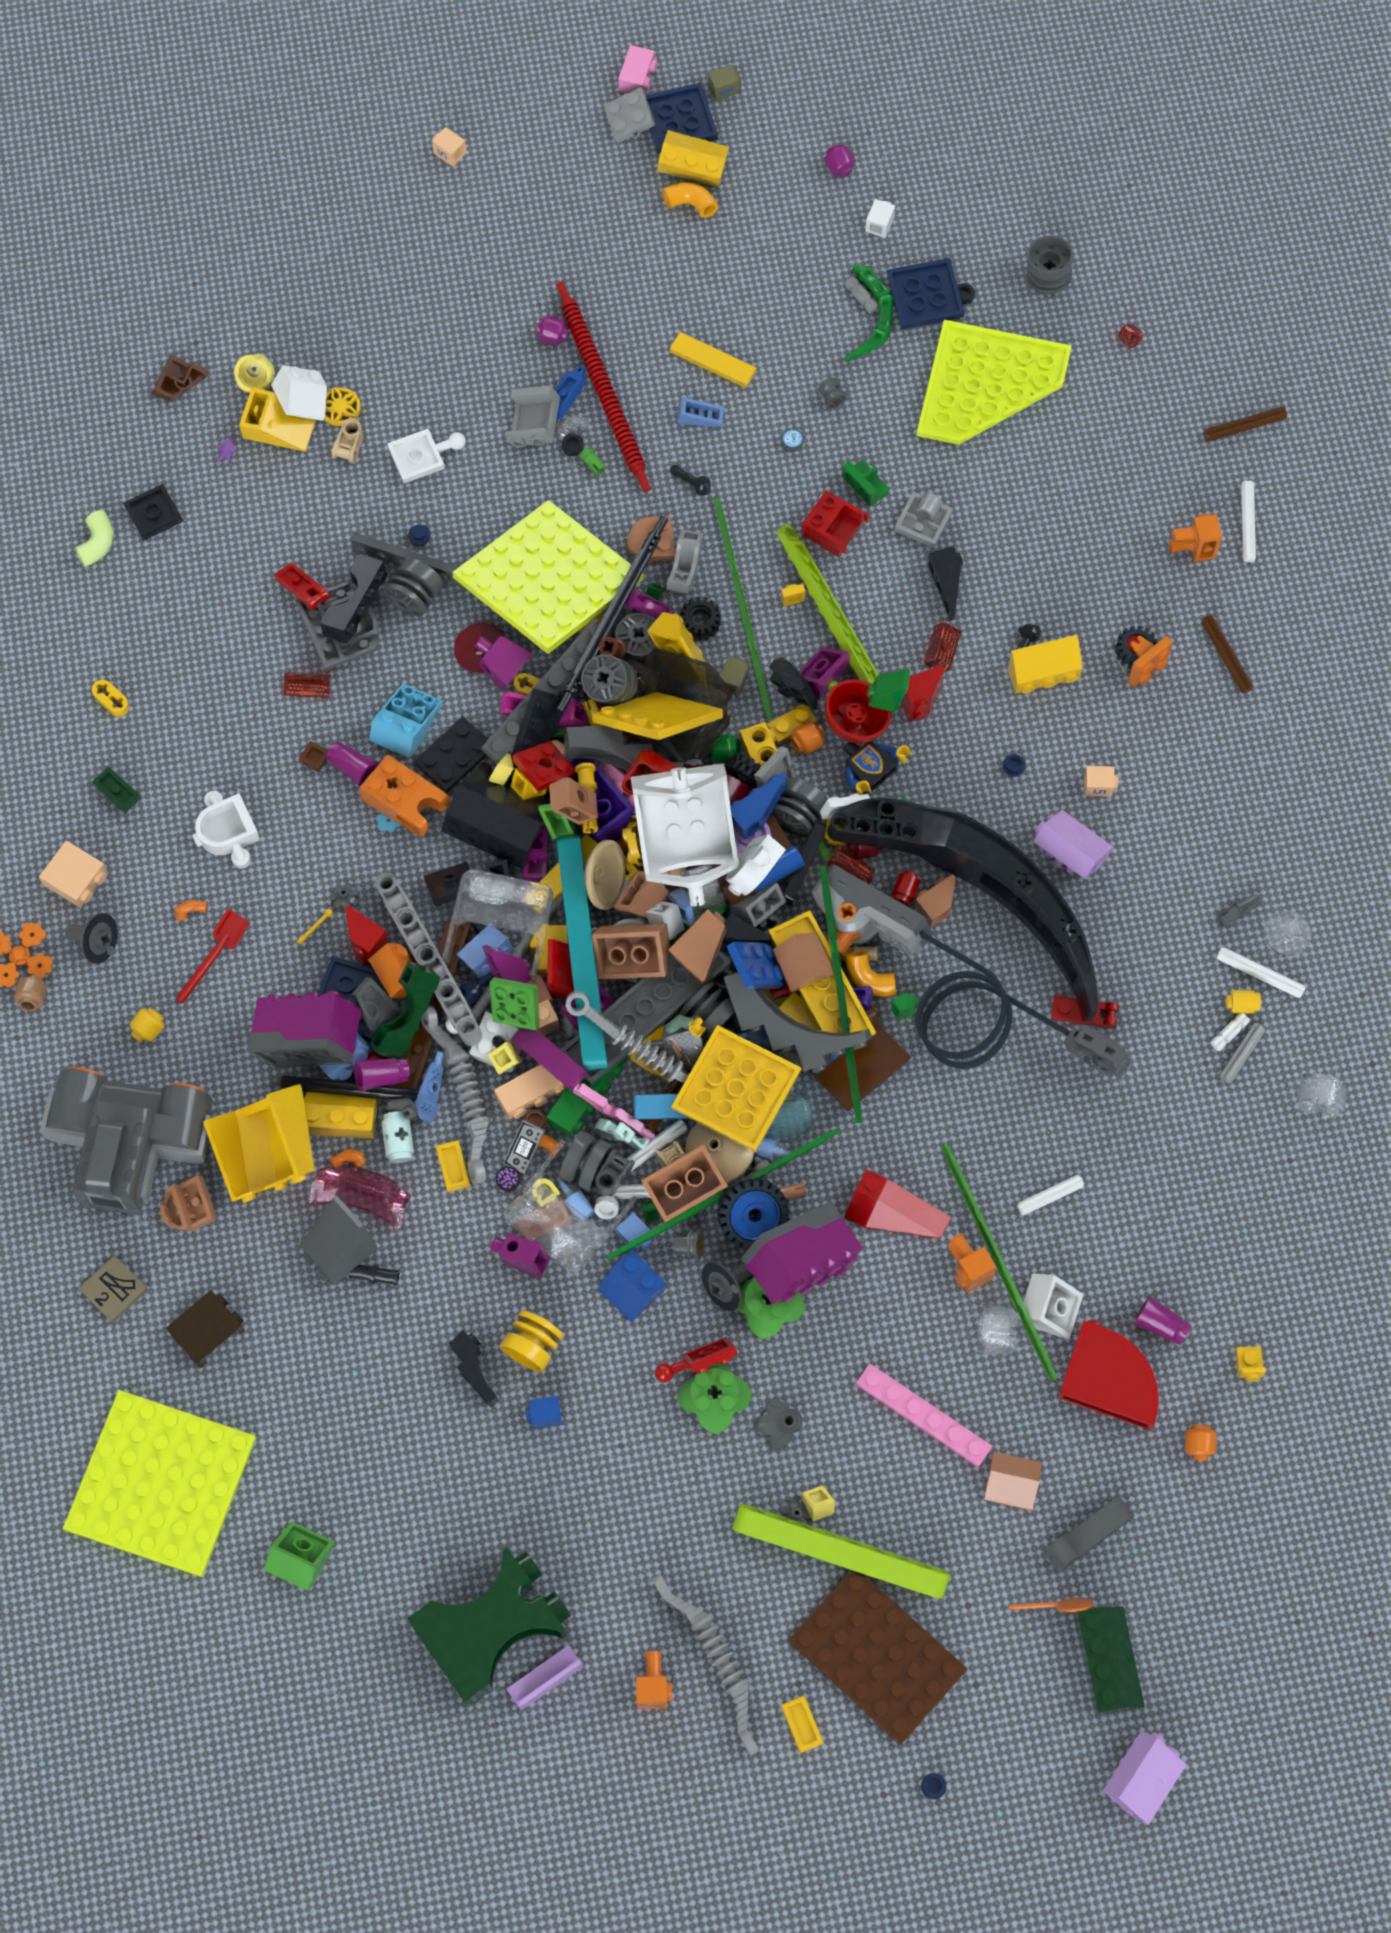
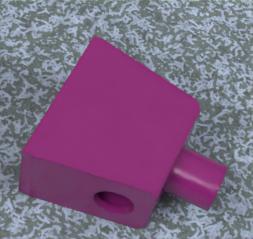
(501, 659)
(522, 1254)

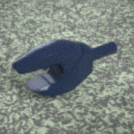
(472, 989)

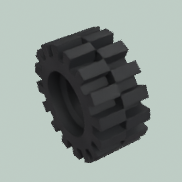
(701, 607)
(742, 769)

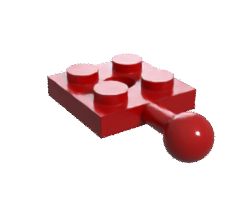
(541, 776)
(698, 1360)

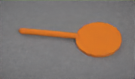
(1066, 1605)

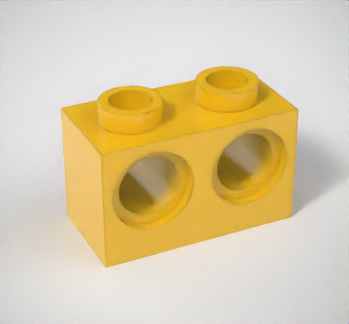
(758, 750)

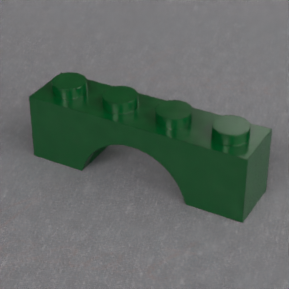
(394, 1037)

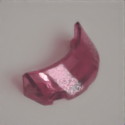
(361, 1190)

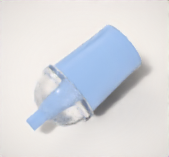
(772, 1150)
(573, 1196)

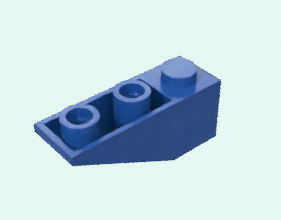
(754, 810)

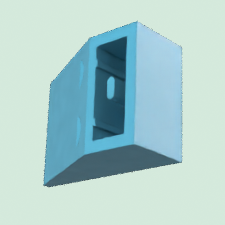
(404, 720)

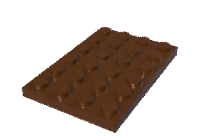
(877, 1655)

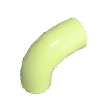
(100, 538)

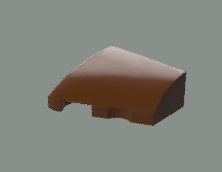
(177, 378)

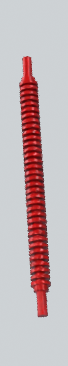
(603, 387)

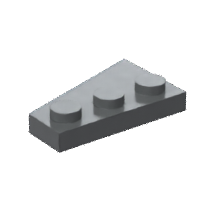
(375, 1005)

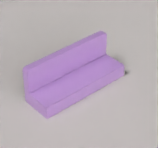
(544, 1677)

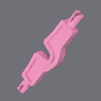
(614, 1113)

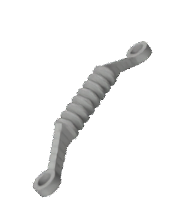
(618, 1034)
(478, 1124)
(738, 1688)

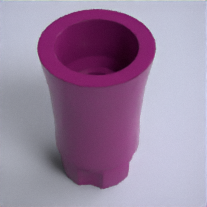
(351, 762)
(380, 1072)
(1162, 1321)

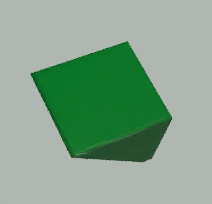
(655, 591)
(650, 1211)

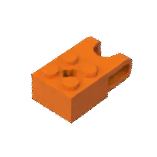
(402, 794)

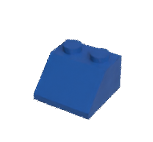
(632, 1285)

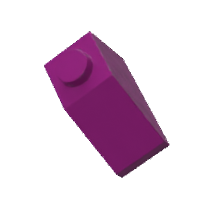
(507, 965)

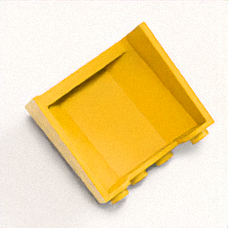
(263, 1144)

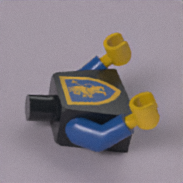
(872, 765)

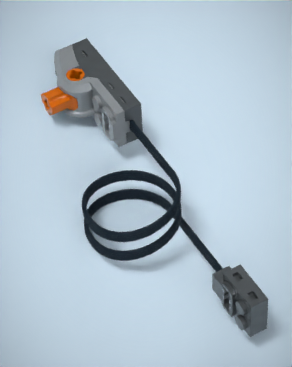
(864, 911)

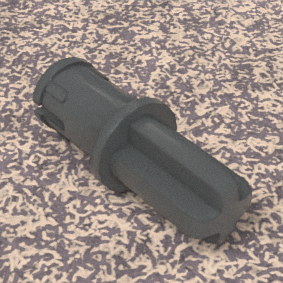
(1238, 910)

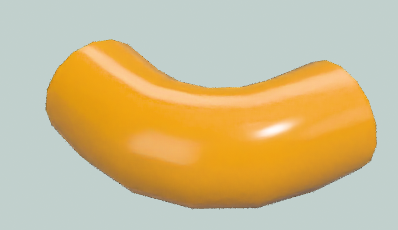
(690, 194)
(863, 976)

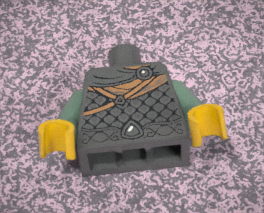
(682, 1039)

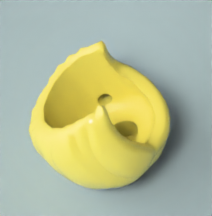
(248, 378)

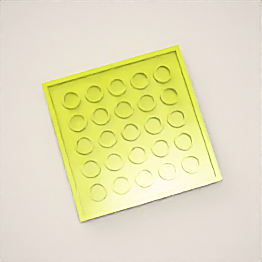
(545, 576)
(160, 1483)

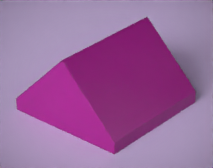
(824, 668)

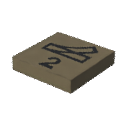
(113, 1289)

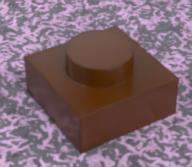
(313, 756)

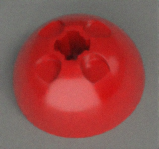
(850, 714)

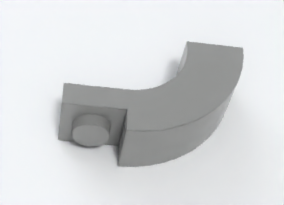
(685, 562)

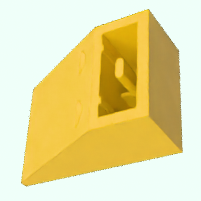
(267, 422)

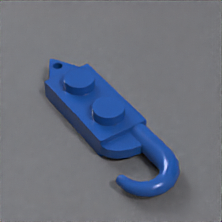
(569, 389)

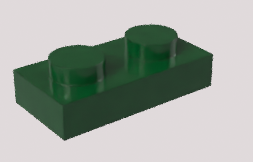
(116, 790)

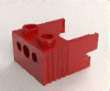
(833, 523)

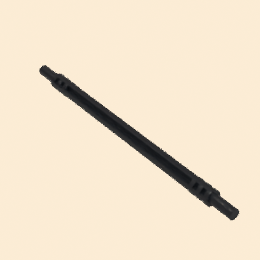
(613, 611)

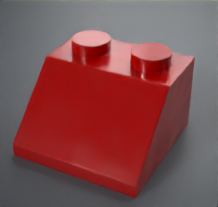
(922, 693)
(364, 935)
(559, 970)

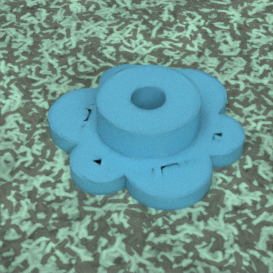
(383, 825)

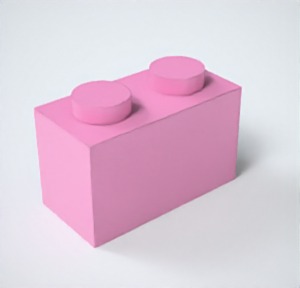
(637, 69)

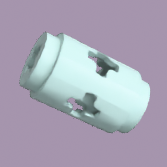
(395, 1149)

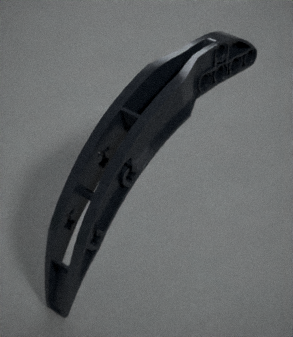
(986, 861)

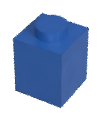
(544, 1412)

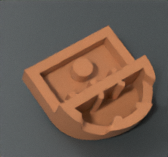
(665, 549)
(188, 1205)

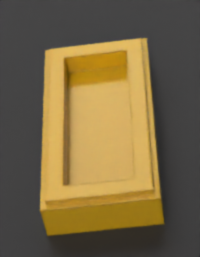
(453, 1166)
(802, 1724)

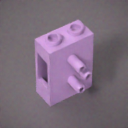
(1072, 844)
(1145, 1776)

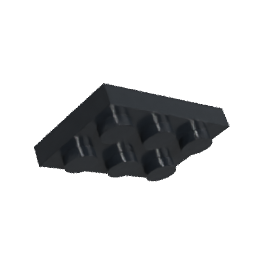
(453, 755)

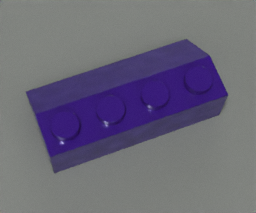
(612, 807)

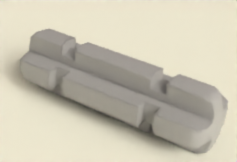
(861, 295)

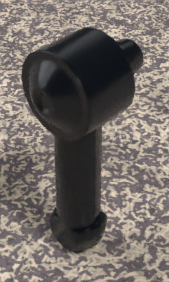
(701, 484)
(1029, 634)

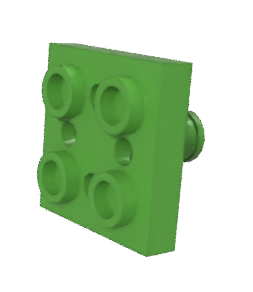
(515, 997)

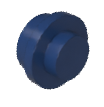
(419, 535)
(1014, 765)
(933, 1786)

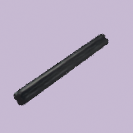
(348, 1088)

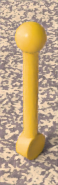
(327, 914)

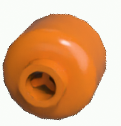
(807, 738)
(1200, 1442)

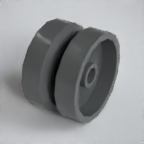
(584, 1160)

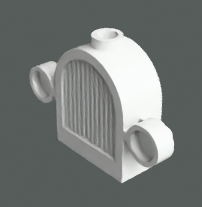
(226, 828)
(754, 864)

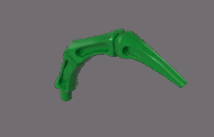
(885, 305)

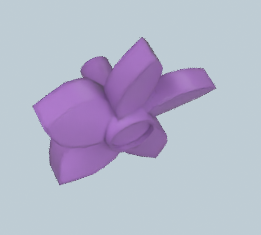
(226, 449)

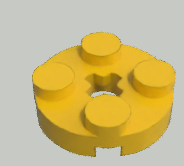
(631, 836)

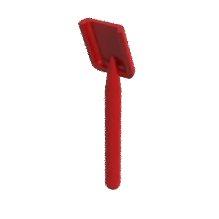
(228, 933)

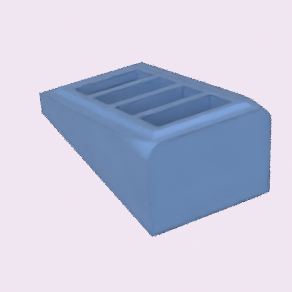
(699, 420)
(680, 897)

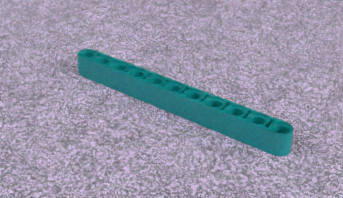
(581, 949)

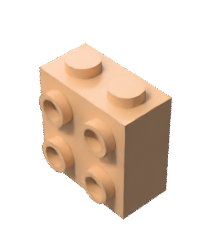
(73, 874)

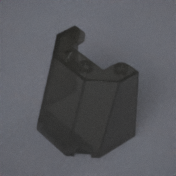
(691, 681)

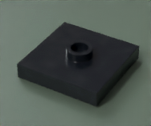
(445, 883)

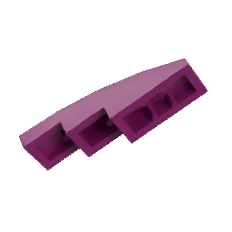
(538, 859)
(549, 1057)

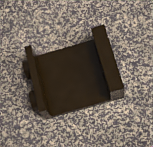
(205, 1327)

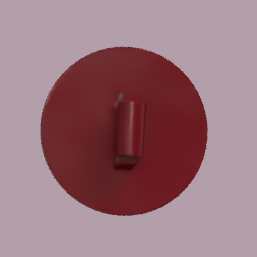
(464, 647)

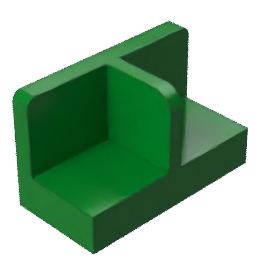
(865, 481)

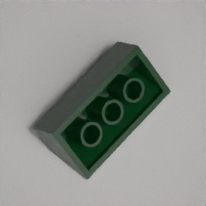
(1109, 1660)

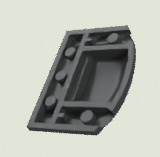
(331, 651)

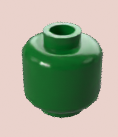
(724, 748)

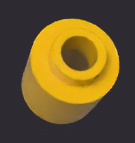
(1243, 1001)

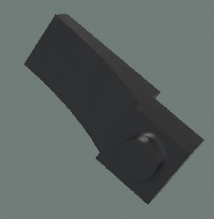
(467, 1350)

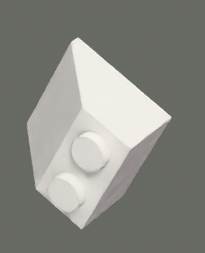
(301, 392)
(1052, 1304)

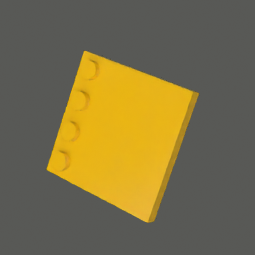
(657, 715)
(736, 1088)

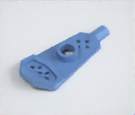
(427, 1096)

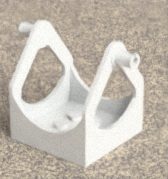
(685, 823)

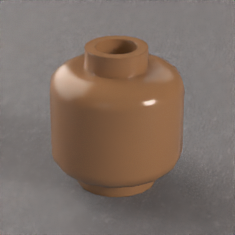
(30, 993)

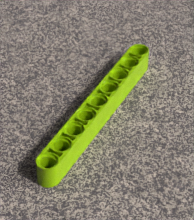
(841, 1551)

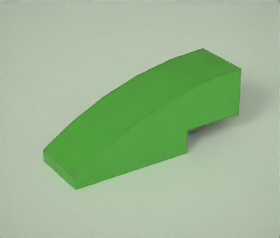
(558, 825)

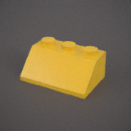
(692, 159)
(672, 636)
(1045, 664)
(340, 1115)

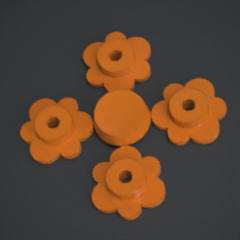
(20, 955)

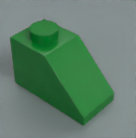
(888, 690)

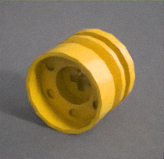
(533, 1337)

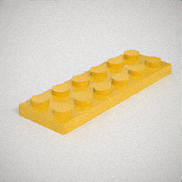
(822, 996)

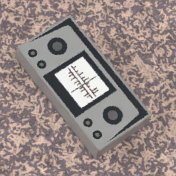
(524, 1146)

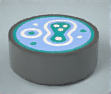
(792, 440)

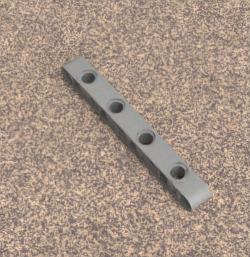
(422, 947)

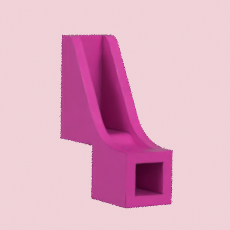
(573, 716)

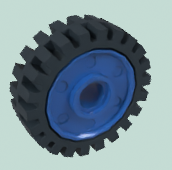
(742, 1198)

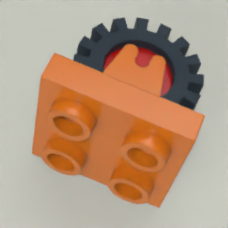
(1142, 653)

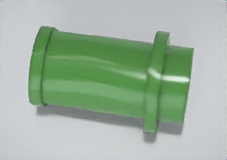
(595, 464)

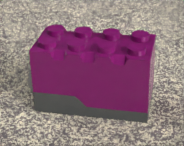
(304, 1029)
(802, 1253)

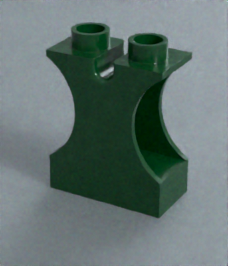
(475, 1635)

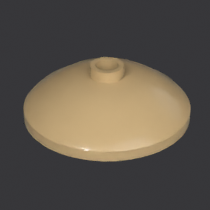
(605, 874)
(729, 1156)

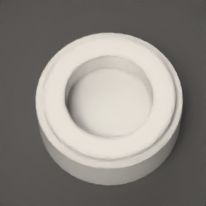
(606, 1207)

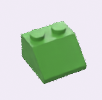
(298, 1555)

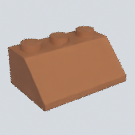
(631, 951)
(684, 1183)

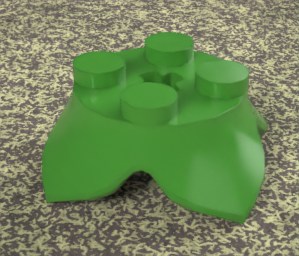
(767, 1319)
(718, 1413)

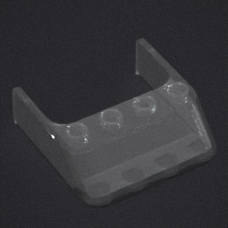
(502, 904)
(556, 1224)

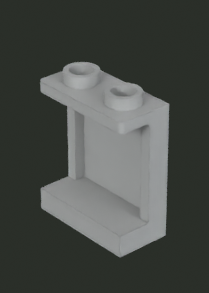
(533, 416)

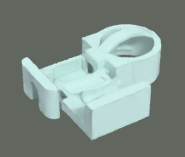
(611, 1132)

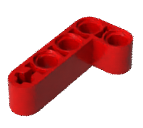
(645, 763)

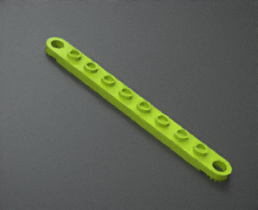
(827, 603)

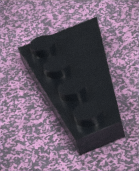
(538, 722)

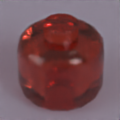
(1130, 335)

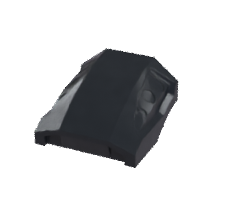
(792, 683)

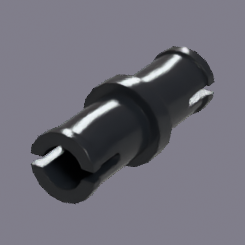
(375, 1274)

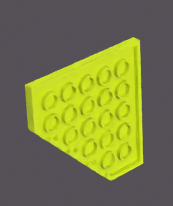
(986, 378)

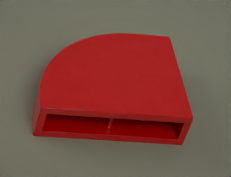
(1111, 1377)

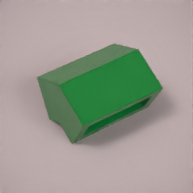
(904, 1006)

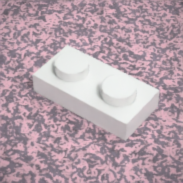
(835, 803)

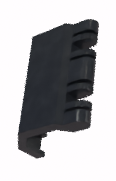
(494, 817)

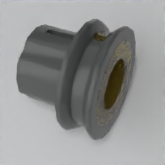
(689, 1243)

